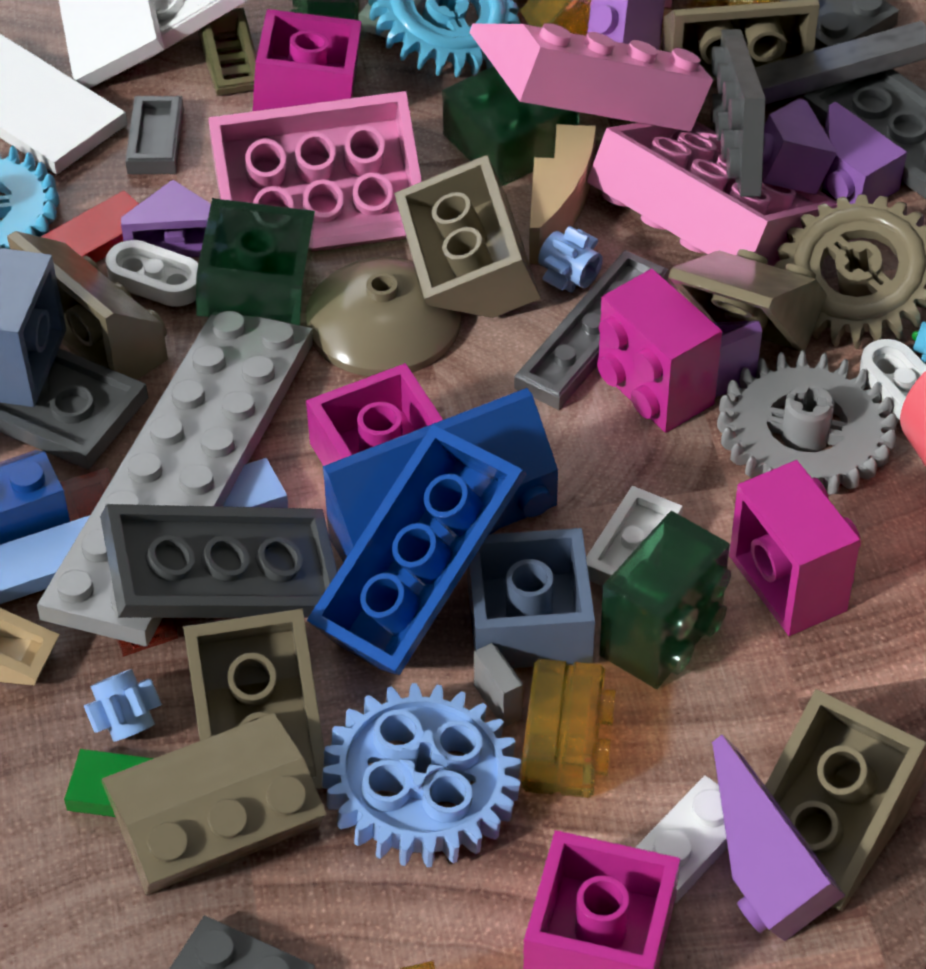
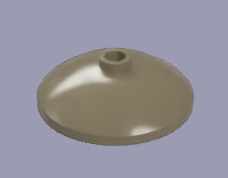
(378, 319)

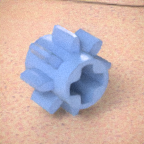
(570, 259)
(122, 705)

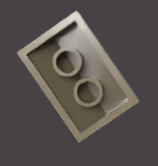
(769, 29)
(467, 242)
(100, 314)
(213, 802)

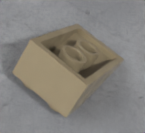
(748, 289)
(254, 670)
(847, 785)

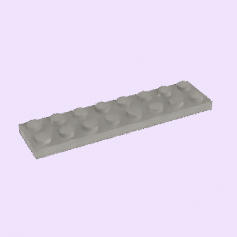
(183, 455)

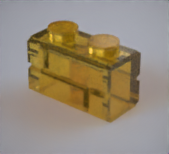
(564, 728)

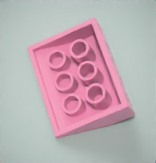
(596, 73)
(326, 159)
(684, 188)

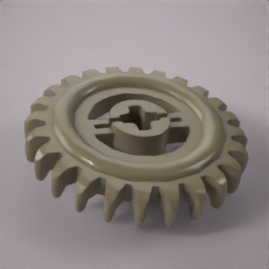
(866, 295)

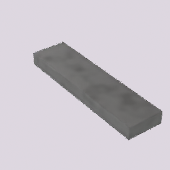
(843, 62)
(573, 346)

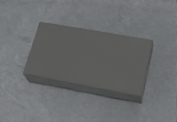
(154, 135)

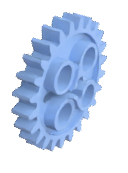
(421, 774)

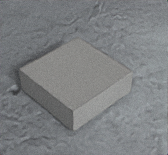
(498, 684)

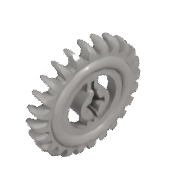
(806, 422)

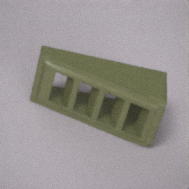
(227, 26)

